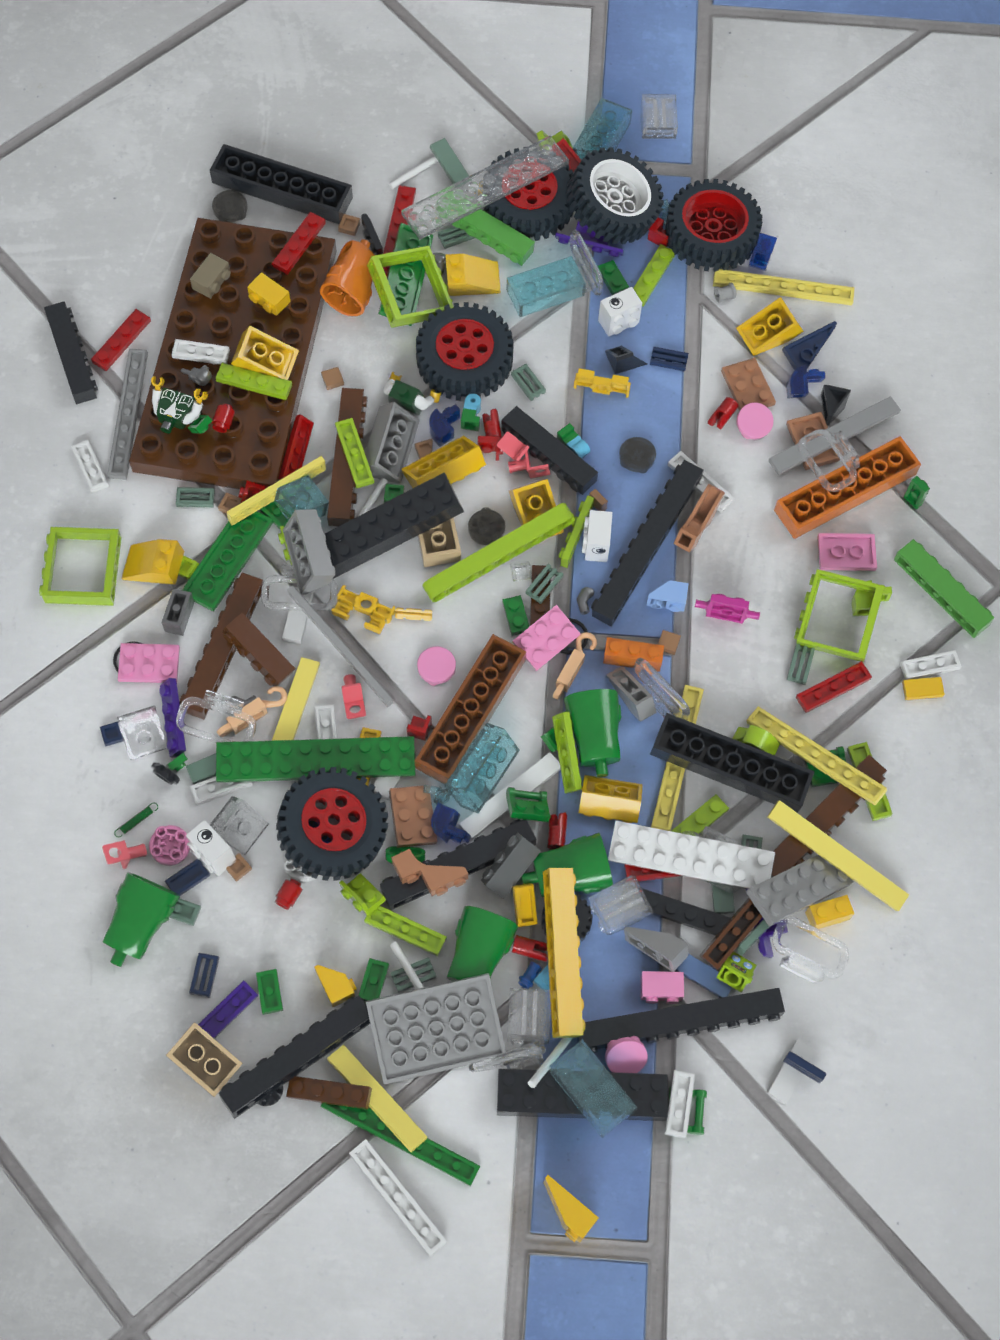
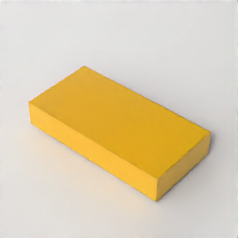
(923, 688)
(524, 904)

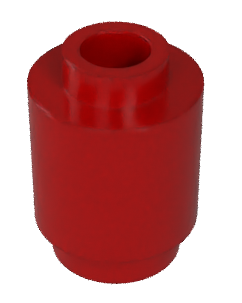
(223, 418)
(288, 893)

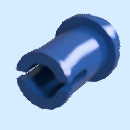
(530, 974)

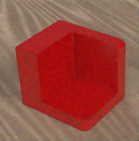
(657, 233)
(419, 727)

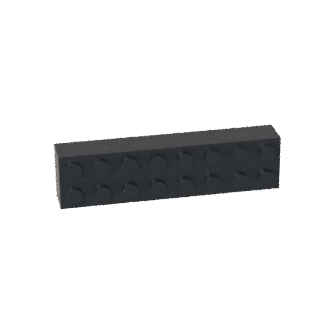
(281, 183)
(392, 523)
(731, 762)
(550, 1100)

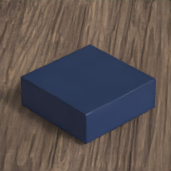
(111, 734)

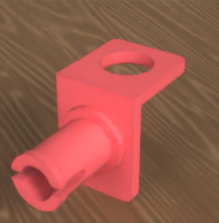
(512, 446)
(524, 464)
(353, 696)
(124, 853)

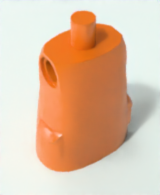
(349, 280)

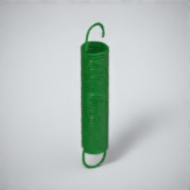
(136, 819)

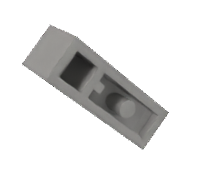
(632, 693)
(659, 946)

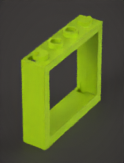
(384, 290)
(846, 581)
(76, 597)

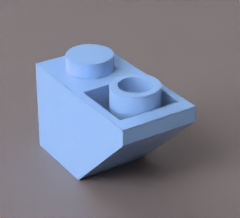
(669, 596)

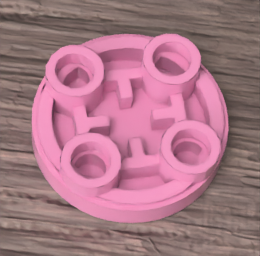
(754, 421)
(436, 665)
(169, 845)
(626, 1055)

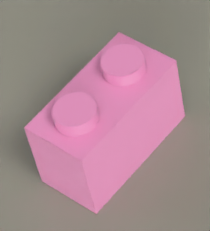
(662, 987)

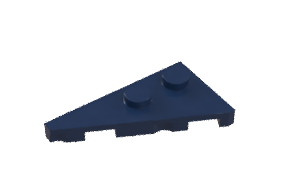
(806, 348)

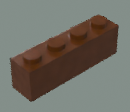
(258, 650)
(731, 935)

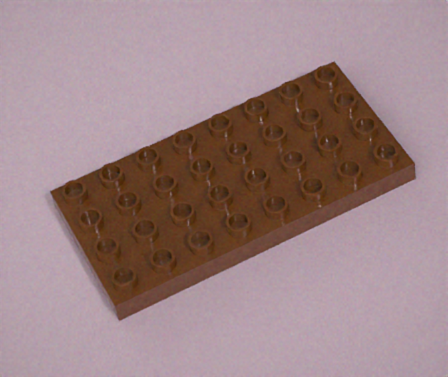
(261, 423)

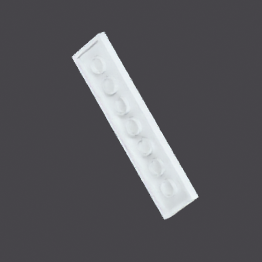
(690, 855)

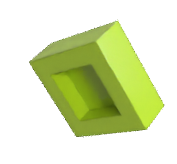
(187, 567)

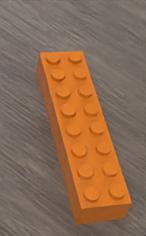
(877, 472)

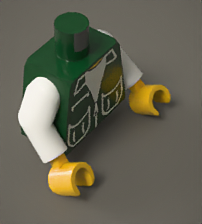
(408, 396)
(174, 407)

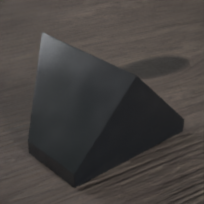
(623, 359)
(833, 401)

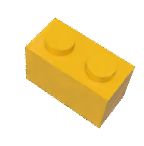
(268, 294)
(830, 912)

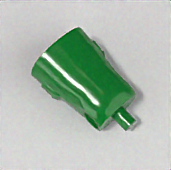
(595, 727)
(584, 855)
(138, 916)
(480, 943)

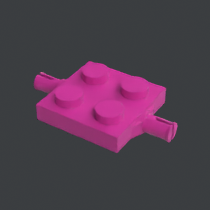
(727, 608)

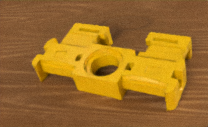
(601, 384)
(349, 600)

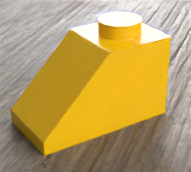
(336, 985)

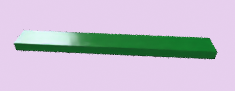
(428, 1151)

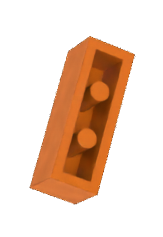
(625, 653)

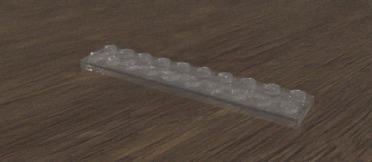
(484, 187)

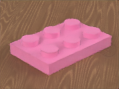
(847, 552)
(546, 637)
(148, 662)

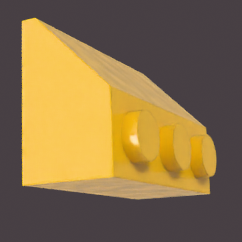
(610, 799)

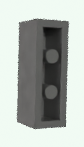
(510, 865)

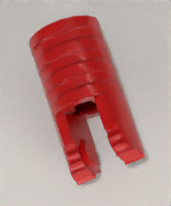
(723, 413)
(492, 425)
(557, 831)
(525, 946)

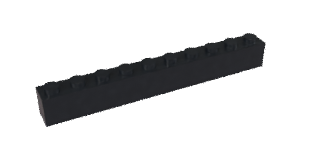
(647, 543)
(686, 1018)

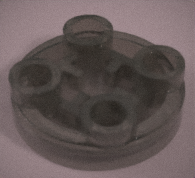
(229, 206)
(637, 454)
(486, 526)

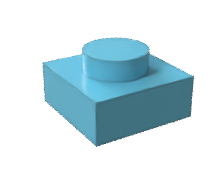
(542, 979)

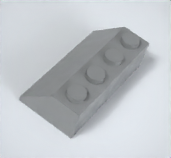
(391, 442)
(308, 551)

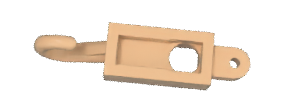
(573, 665)
(256, 709)

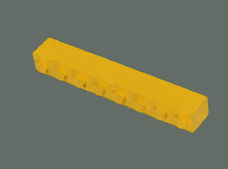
(563, 953)

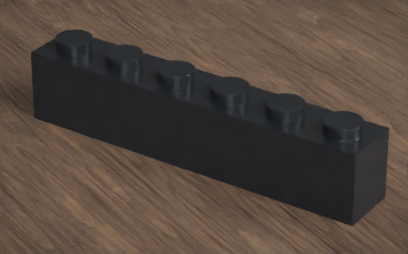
(70, 353)
(550, 450)

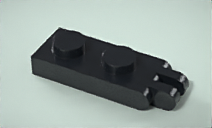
(370, 234)

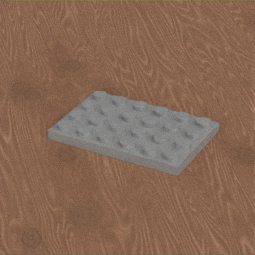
(435, 1028)

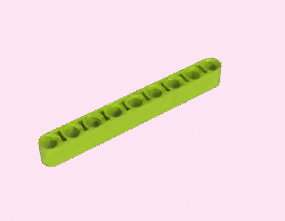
(498, 552)

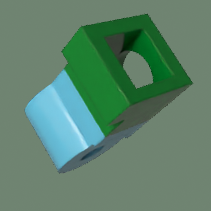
(469, 417)
(573, 441)

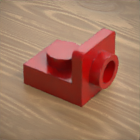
(488, 444)
(250, 490)

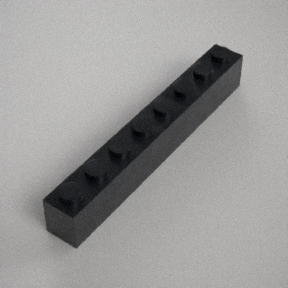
(472, 857)
(295, 1057)

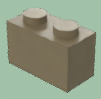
(210, 275)

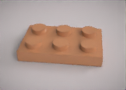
(748, 383)
(804, 425)
(412, 816)

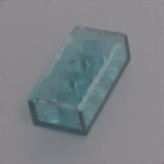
(603, 128)
(545, 286)
(482, 768)
(592, 1088)

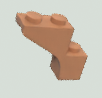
(699, 518)
(436, 878)

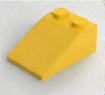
(471, 275)
(769, 328)
(264, 354)
(532, 501)
(154, 562)
(573, 1215)

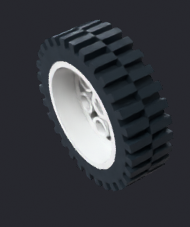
(614, 195)

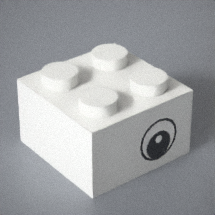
(620, 311)
(597, 536)
(210, 848)

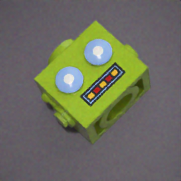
(736, 971)

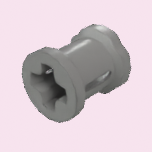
(725, 292)

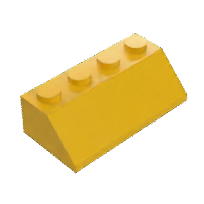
(455, 459)

